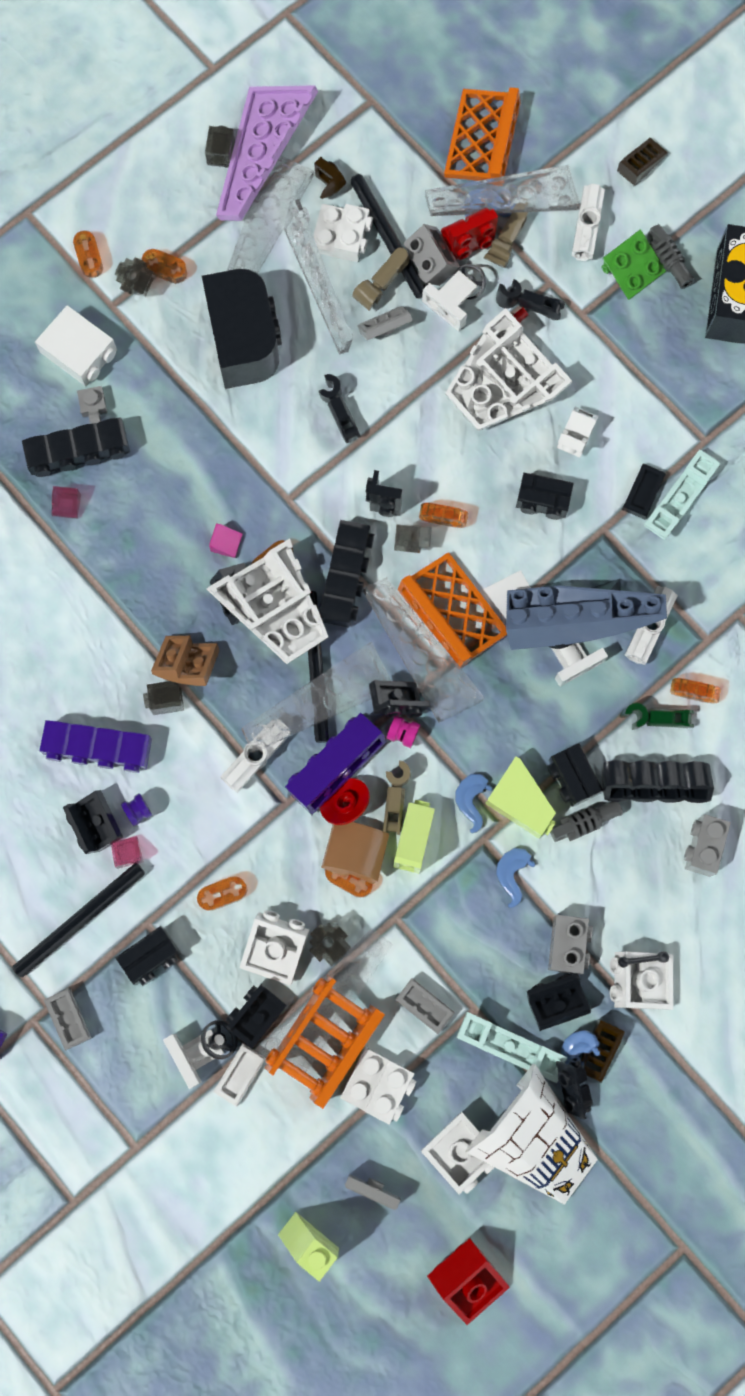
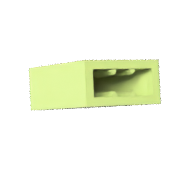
(522, 800)
(414, 836)
(308, 1246)

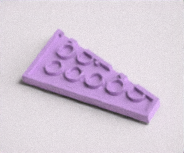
(264, 131)

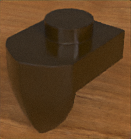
(329, 175)

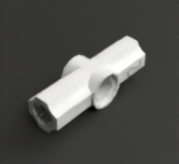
(586, 233)
(644, 638)
(243, 768)

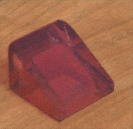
(65, 502)
(126, 852)

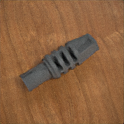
(669, 255)
(585, 821)

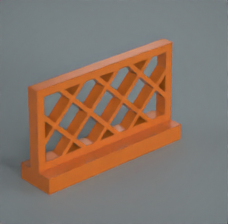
(502, 142)
(433, 616)

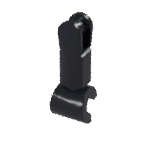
(529, 300)
(338, 407)

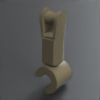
(502, 247)
(370, 293)
(395, 798)

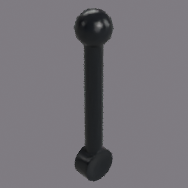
(662, 957)

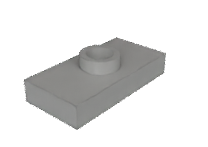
(384, 323)
(425, 1006)
(67, 1019)
(372, 1190)

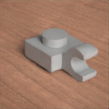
(92, 403)

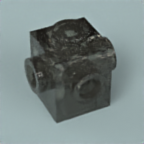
(143, 279)
(336, 951)

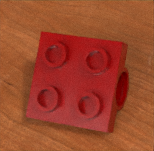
(472, 234)

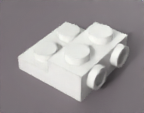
(342, 231)
(274, 947)
(642, 984)
(378, 1086)
(449, 1157)

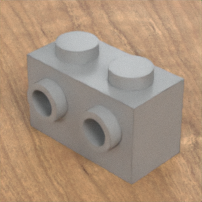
(431, 255)
(707, 845)
(569, 945)

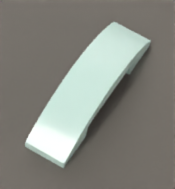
(682, 494)
(509, 1046)

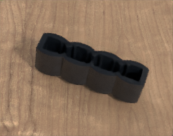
(76, 446)
(345, 572)
(661, 781)

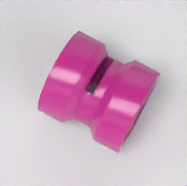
(397, 729)

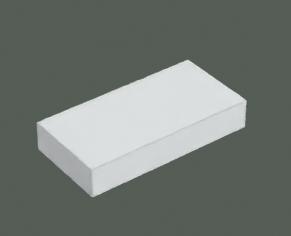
(239, 1075)

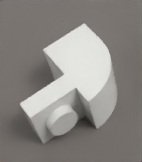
(577, 432)

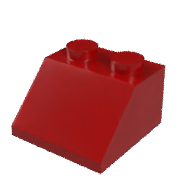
(467, 1281)

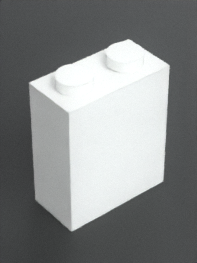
(76, 346)

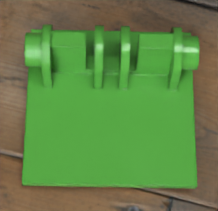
(633, 264)

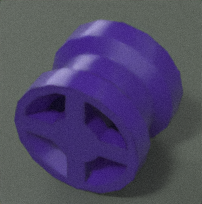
(136, 809)

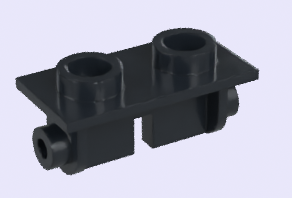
(576, 1098)

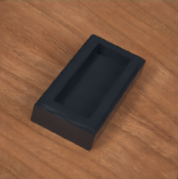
(644, 491)

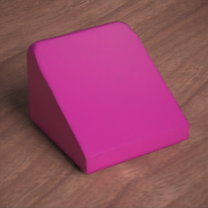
(225, 541)

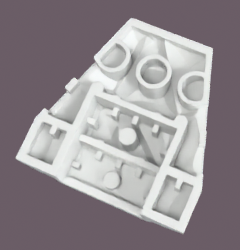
(504, 375)

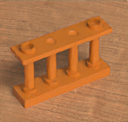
(337, 1065)

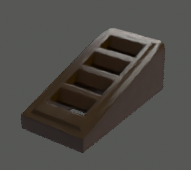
(630, 172)
(609, 1055)

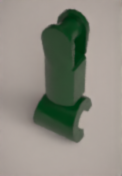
(658, 717)

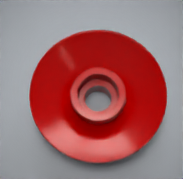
(346, 803)

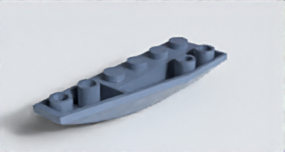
(576, 614)

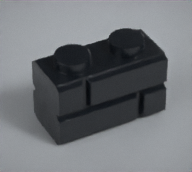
(544, 496)
(574, 775)
(149, 956)

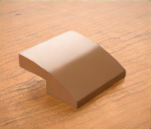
(185, 661)
(355, 851)

